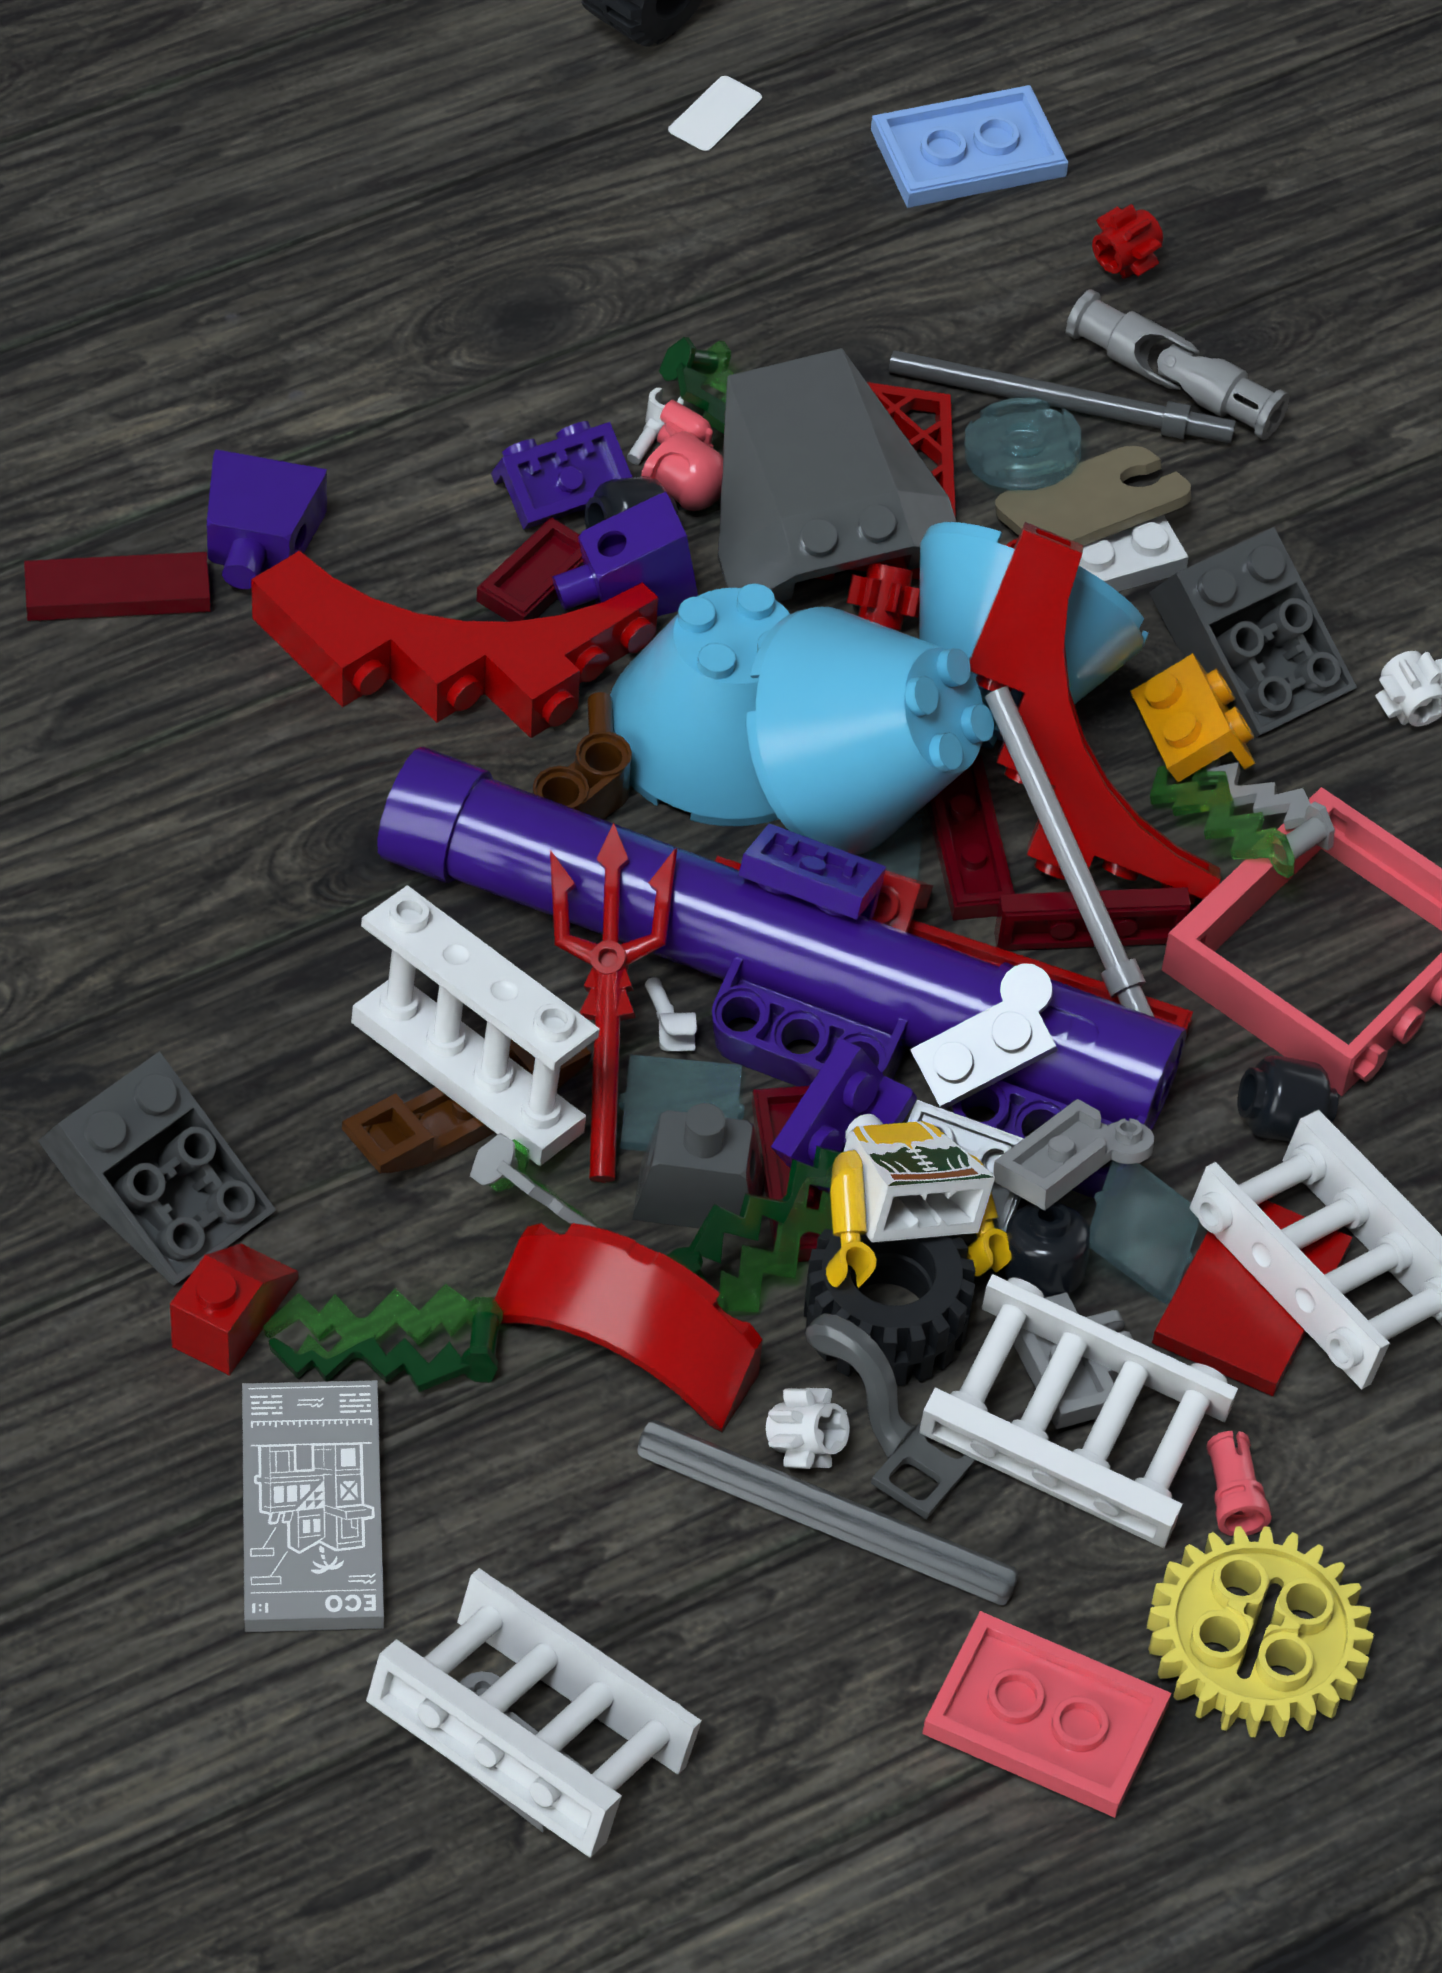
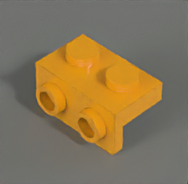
(1191, 718)

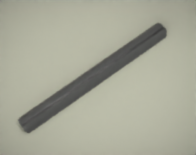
(828, 1512)

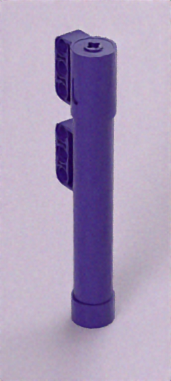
(778, 953)

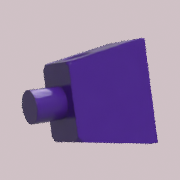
(261, 513)
(631, 549)

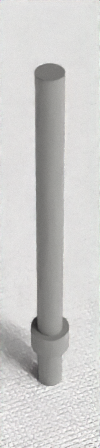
(1121, 974)

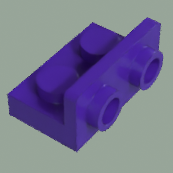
(560, 473)
(813, 872)
(840, 1093)

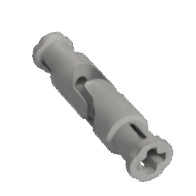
(1210, 382)

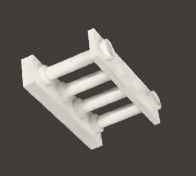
(450, 1053)
(1354, 1198)
(1082, 1475)
(502, 1752)

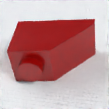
(227, 1304)

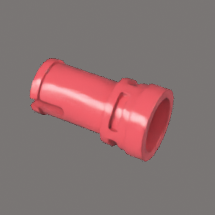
(1238, 1493)

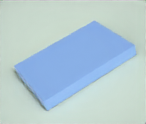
(969, 146)

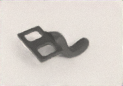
(898, 1438)

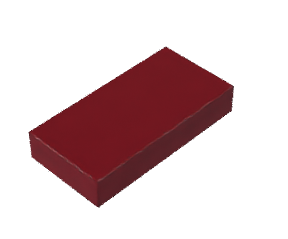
(524, 582)

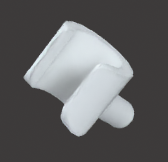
(652, 426)
(675, 1029)

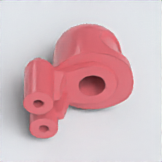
(686, 458)

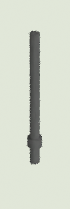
(1173, 419)

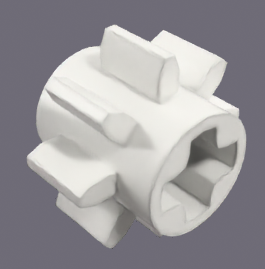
(1412, 688)
(807, 1428)

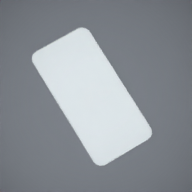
(715, 113)

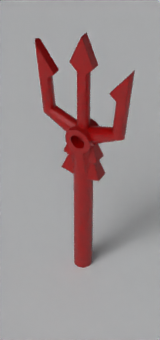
(609, 983)

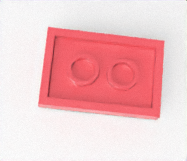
(1047, 1714)

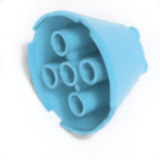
(959, 581)
(688, 705)
(859, 725)

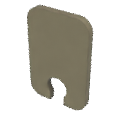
(1095, 499)

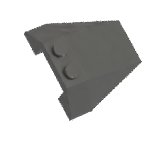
(817, 477)

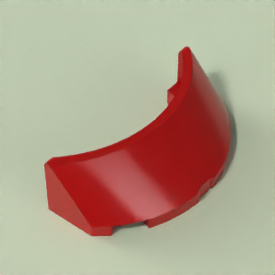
(636, 1307)

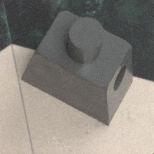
(697, 1163)

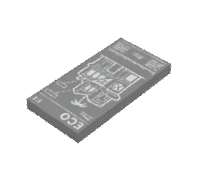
(312, 1506)

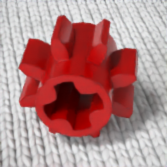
(1127, 241)
(885, 595)

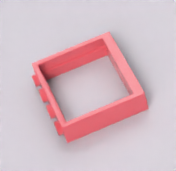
(1375, 857)

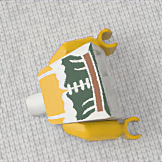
(905, 1186)

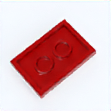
(1231, 1319)

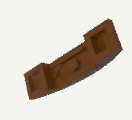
(430, 1126)

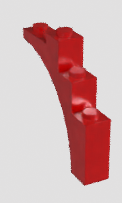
(1026, 651)
(442, 662)

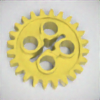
(1321, 1651)

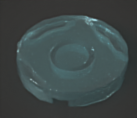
(1023, 444)

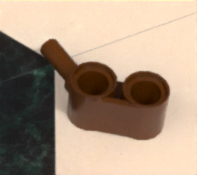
(601, 771)

